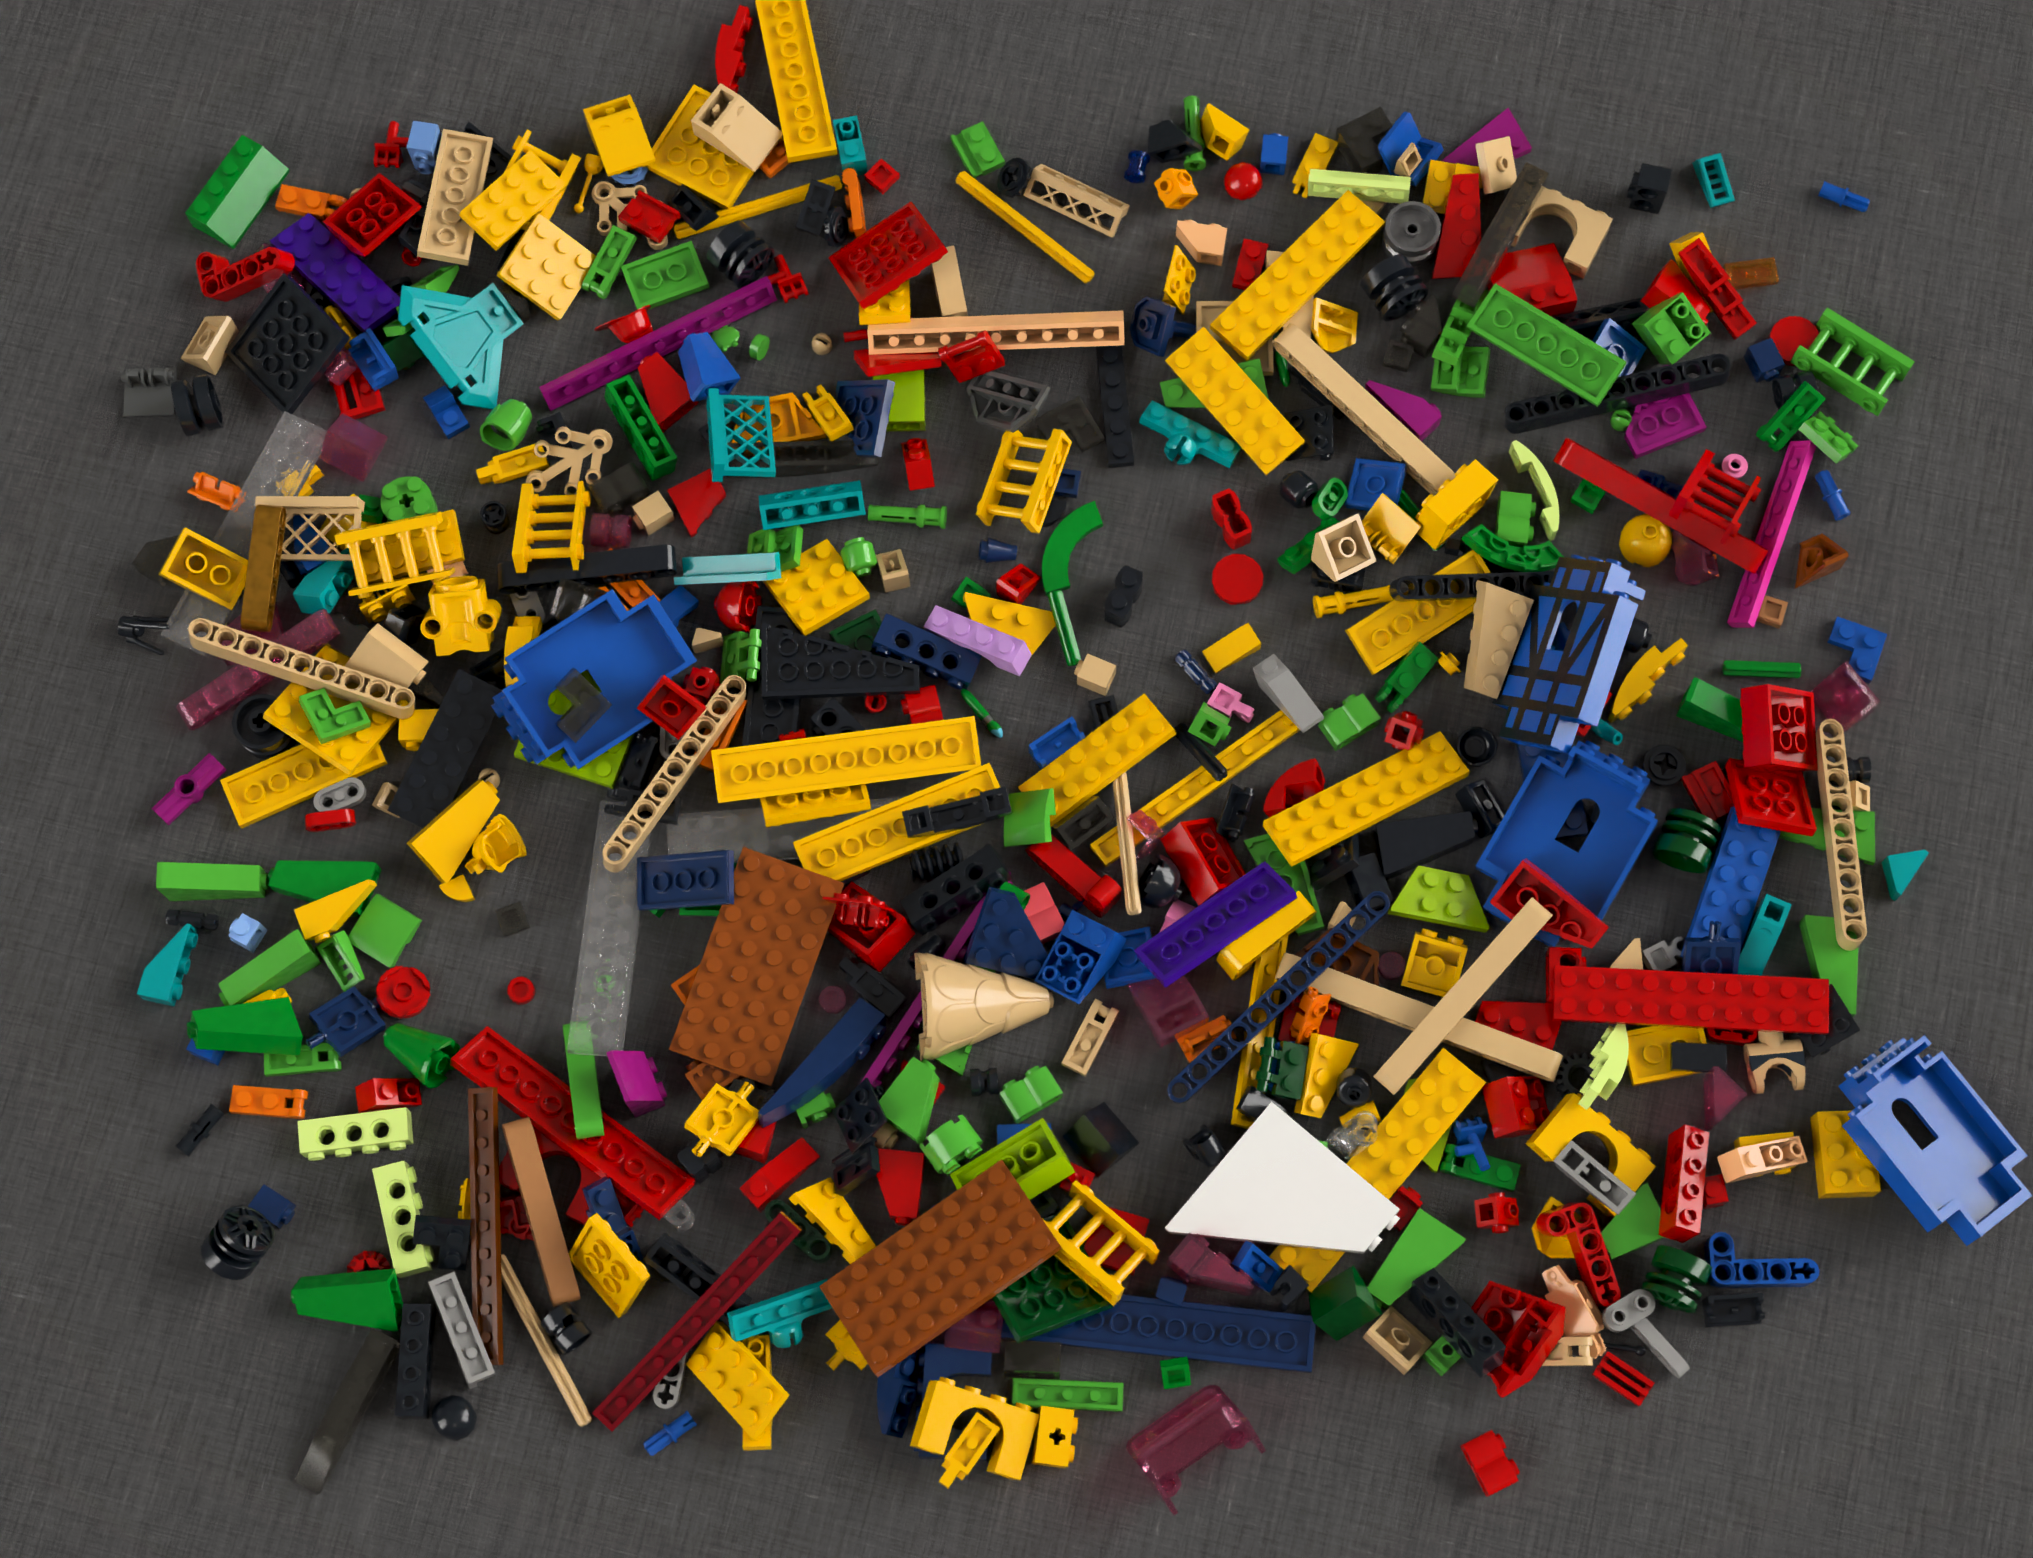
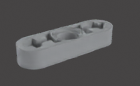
(1660, 1347)
(675, 1391)

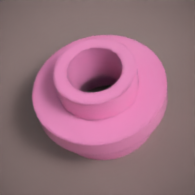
(1728, 469)

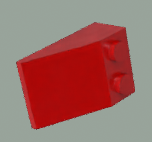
(872, 944)

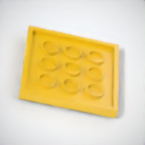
(695, 163)
(343, 752)

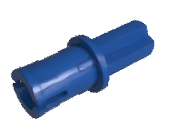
(1843, 196)
(1832, 495)
(669, 1433)

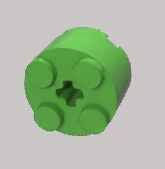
(406, 492)
(952, 1145)

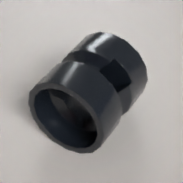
(1785, 386)
(566, 1328)

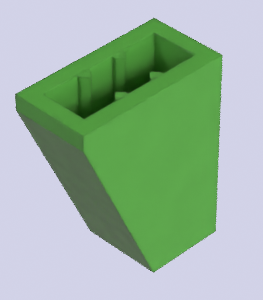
(911, 1099)
(1634, 1226)

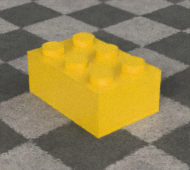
(1454, 503)
(1839, 1162)

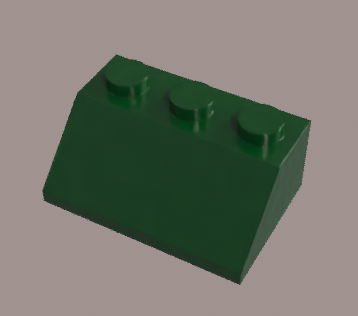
(400, 348)

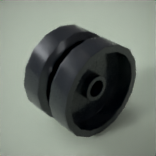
(197, 405)
(256, 733)

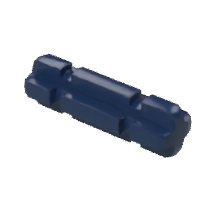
(1195, 671)

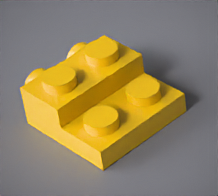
(1439, 181)
(1434, 963)

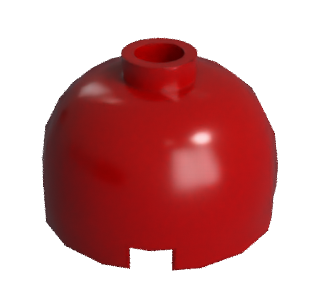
(738, 605)

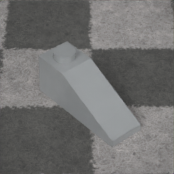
(1287, 693)
(1593, 1177)

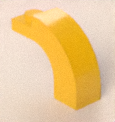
(522, 632)

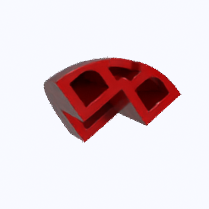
(1294, 786)

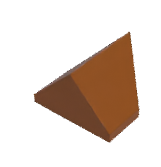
(1818, 558)

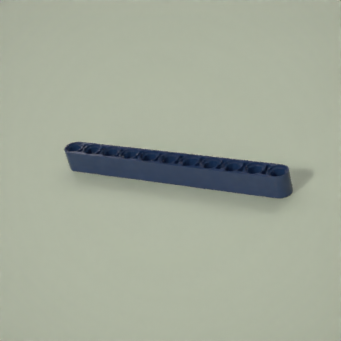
(1285, 985)

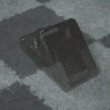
(513, 297)

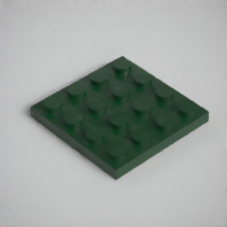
(1048, 1297)

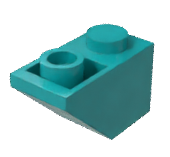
(850, 144)

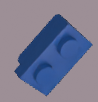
(1399, 138)

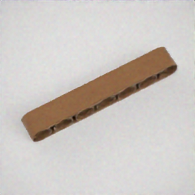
(541, 1211)

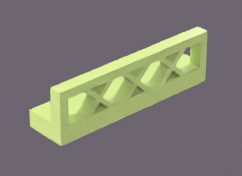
(1363, 185)

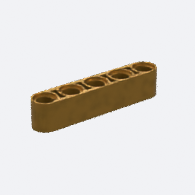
(263, 568)

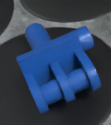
(1469, 1139)

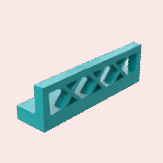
(730, 568)

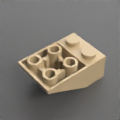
(735, 128)

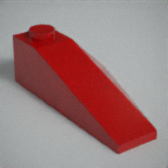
(1570, 917)

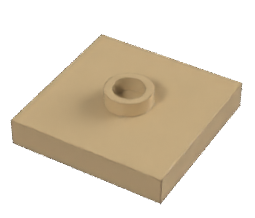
(1496, 164)

